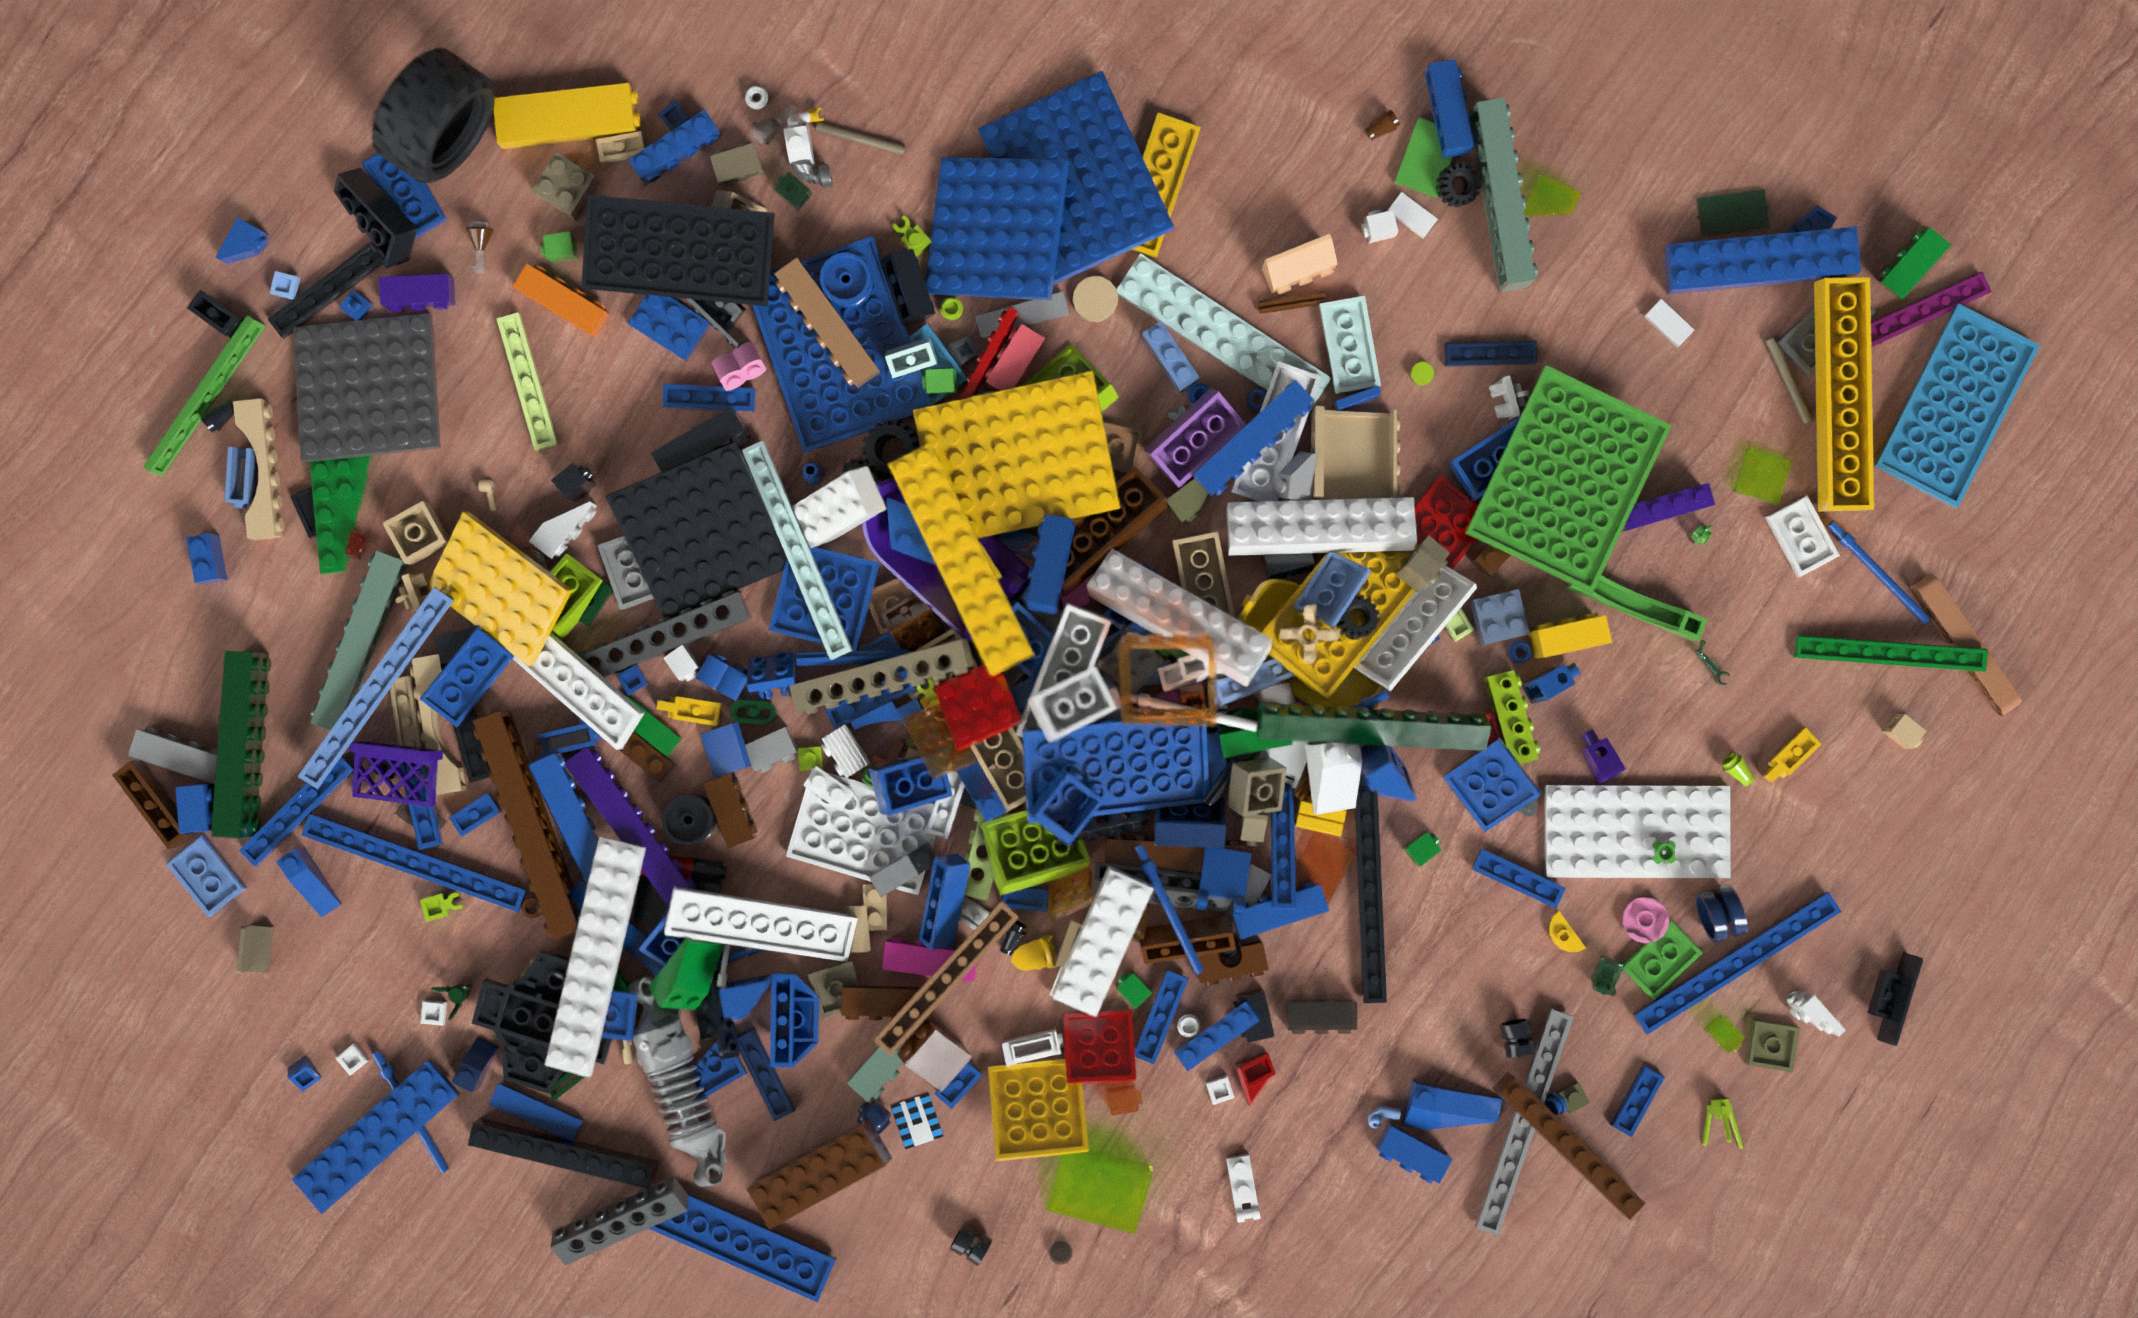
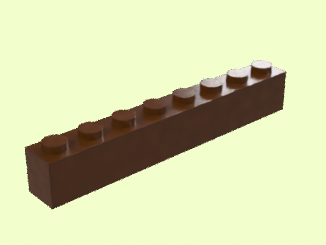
(1568, 1145)

